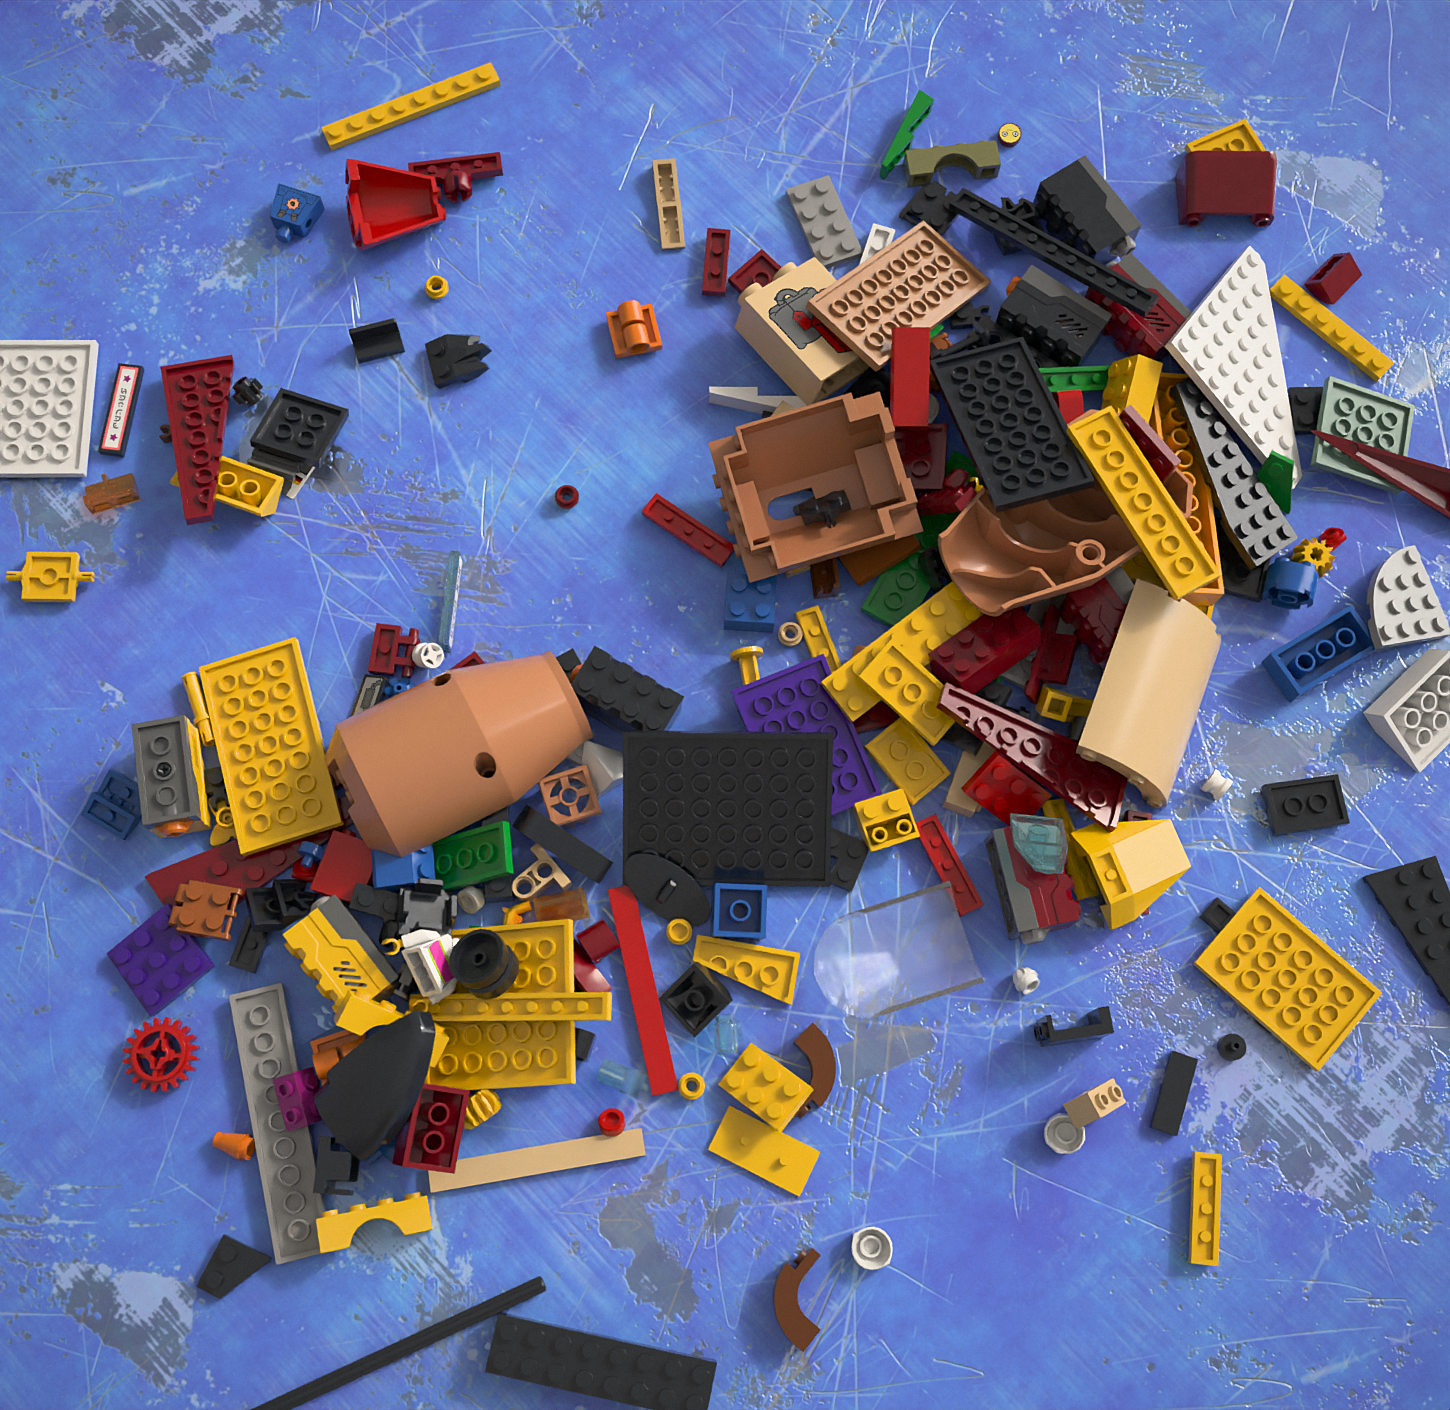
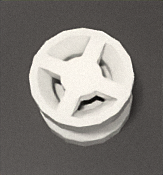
(433, 657)
(1216, 785)

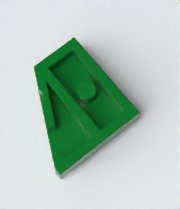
(1277, 477)

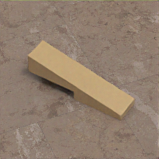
(668, 204)

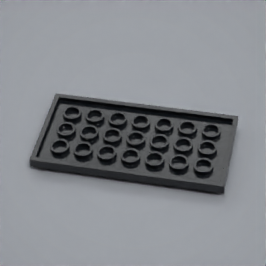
(1010, 425)

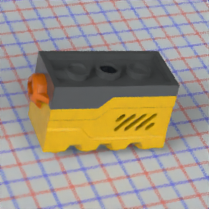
(171, 777)

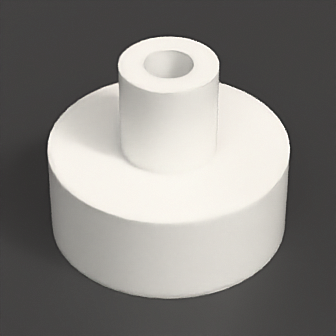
(471, 899)

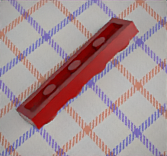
(688, 530)
(948, 864)

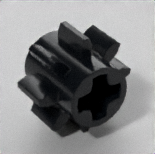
(247, 391)

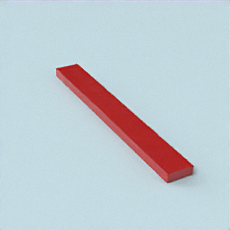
(643, 991)

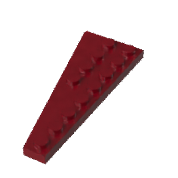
(197, 413)
(1040, 753)

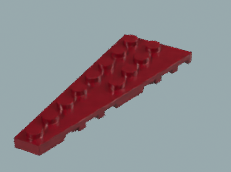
(229, 868)

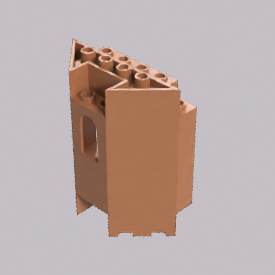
(820, 448)

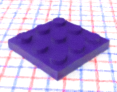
(159, 961)

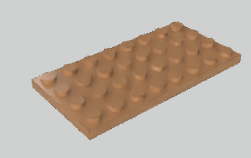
(905, 284)

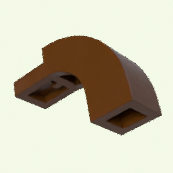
(821, 1058)
(785, 1300)

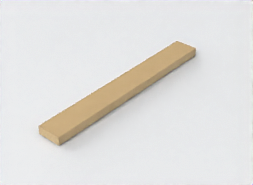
(539, 1160)

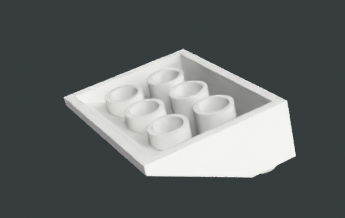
(1416, 710)

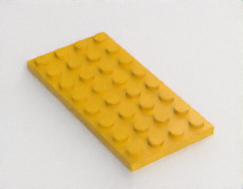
(270, 746)

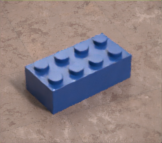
(1319, 653)

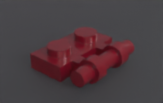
(386, 648)

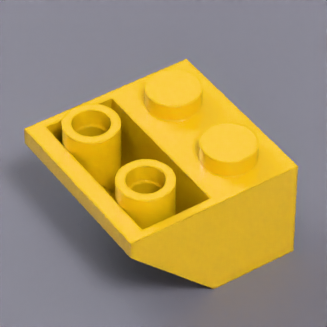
(885, 820)

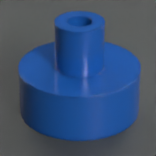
(310, 853)

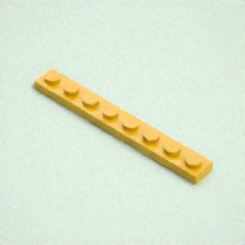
(411, 106)
(521, 1007)

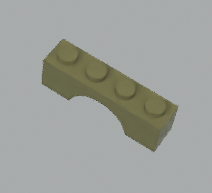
(977, 158)

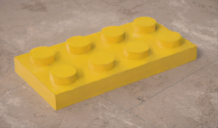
(907, 690)

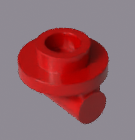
(1333, 537)
(303, 873)

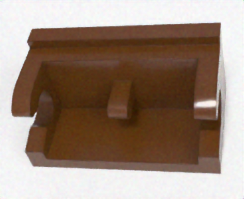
(825, 579)

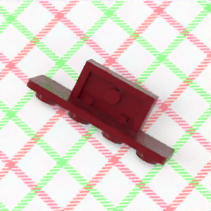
(1053, 657)

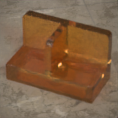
(111, 493)

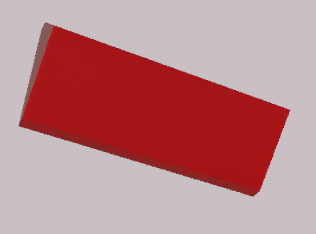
(910, 377)

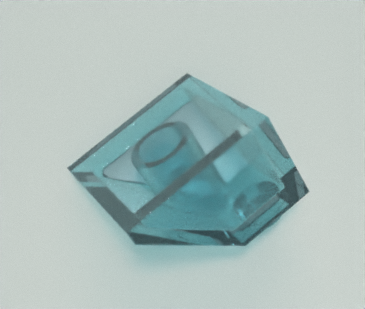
(1040, 841)

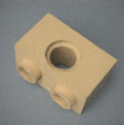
(1094, 1103)

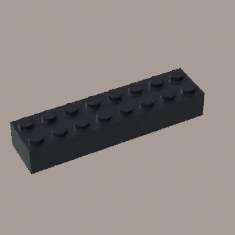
(599, 1365)

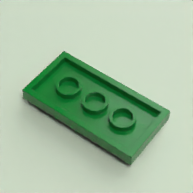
(473, 856)

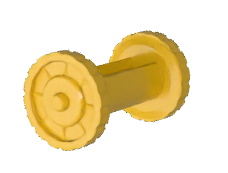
(747, 661)

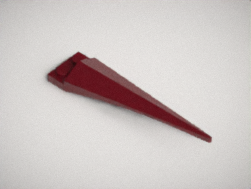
(1418, 478)

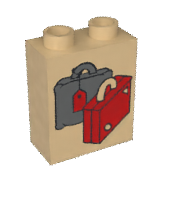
(792, 337)

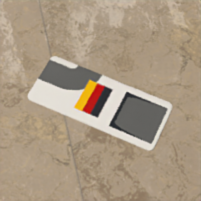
(291, 488)

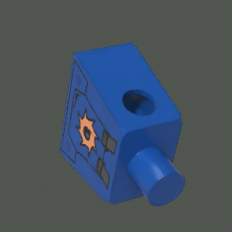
(294, 212)

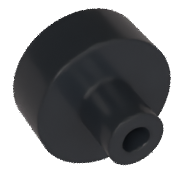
(1231, 1047)

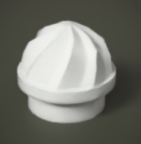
(1025, 980)

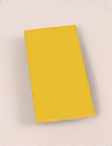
(764, 1151)

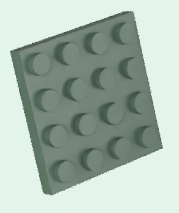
(1363, 418)

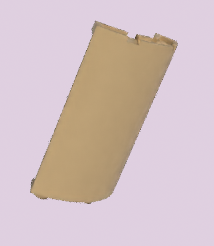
(1151, 691)

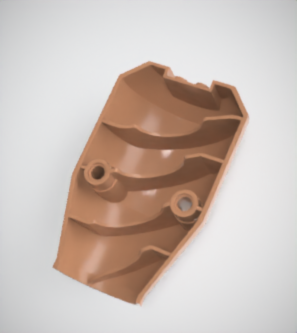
(1042, 551)
(454, 749)

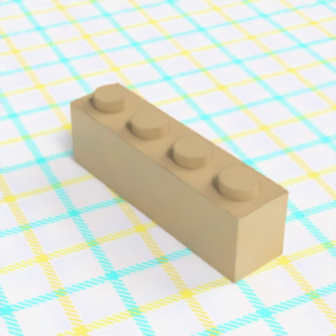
(968, 764)

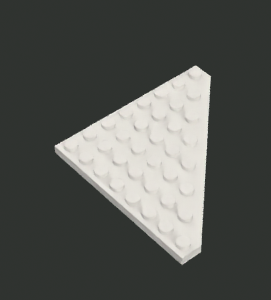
(1236, 359)

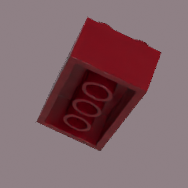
(985, 650)

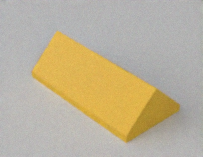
(246, 487)

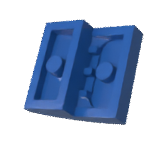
(115, 805)

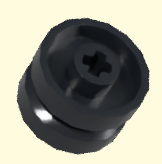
(484, 964)

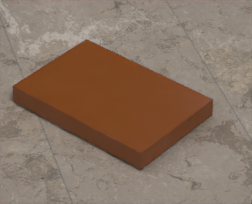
(873, 561)

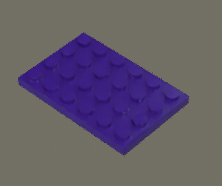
(799, 703)

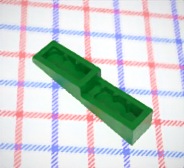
(903, 141)

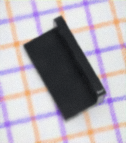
(376, 340)

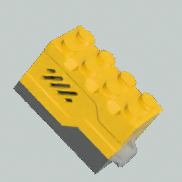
(340, 953)

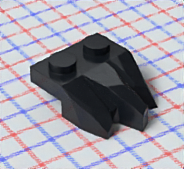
(1023, 210)
(456, 358)
(278, 905)

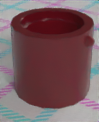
(598, 941)

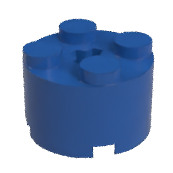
(1290, 583)

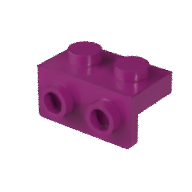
(296, 1098)

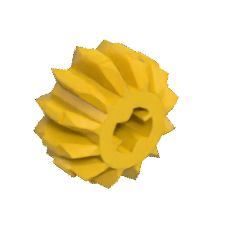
(1321, 555)
(481, 1107)

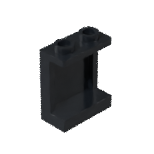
(1099, 1027)

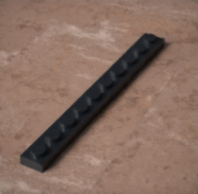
(1054, 252)

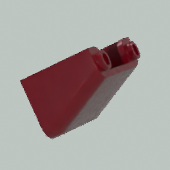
(1227, 185)

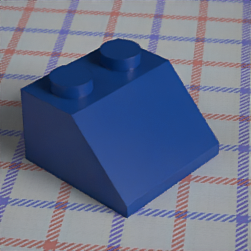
(396, 871)

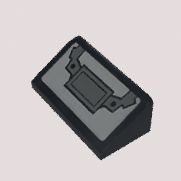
(370, 693)

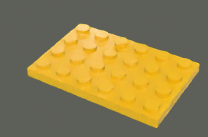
(1287, 979)

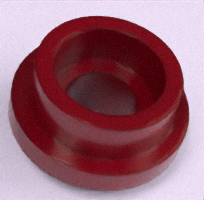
(566, 490)

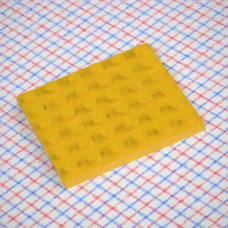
(516, 1051)

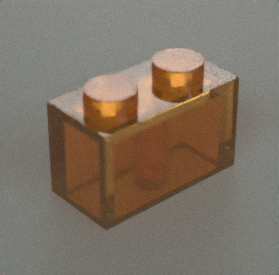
(561, 905)

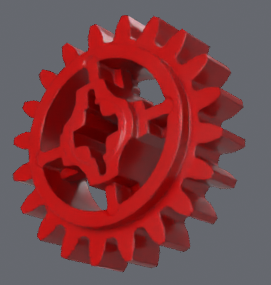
(161, 1064)

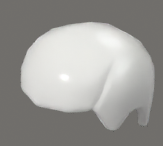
(1062, 1135)

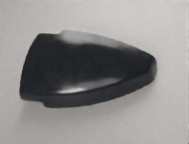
(377, 1085)

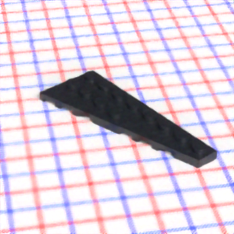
(1420, 909)

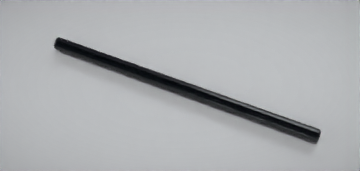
(406, 1346)

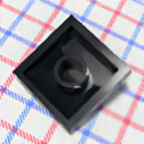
(696, 998)

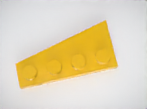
(755, 966)

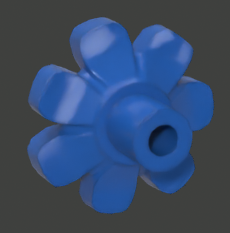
(398, 687)

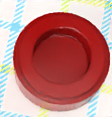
(611, 1122)

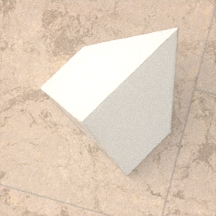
(603, 766)

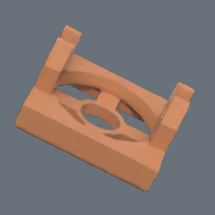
(565, 778)

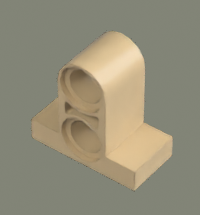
(538, 883)

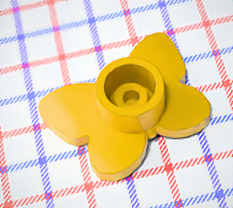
(225, 826)

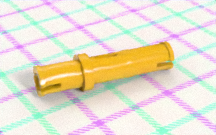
(199, 707)

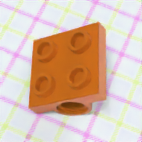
(633, 329)
(331, 1049)

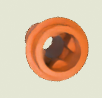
(234, 1144)

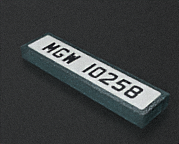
(450, 601)

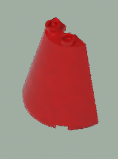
(389, 203)

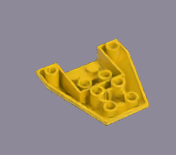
(1131, 864)

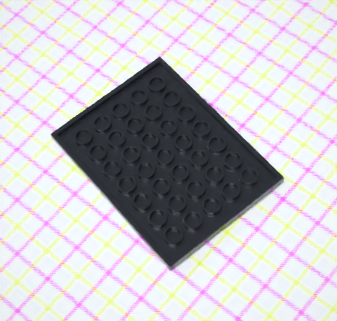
(731, 804)

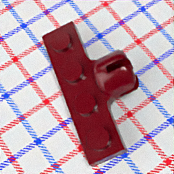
(459, 172)
(952, 498)

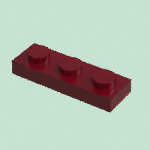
(716, 262)

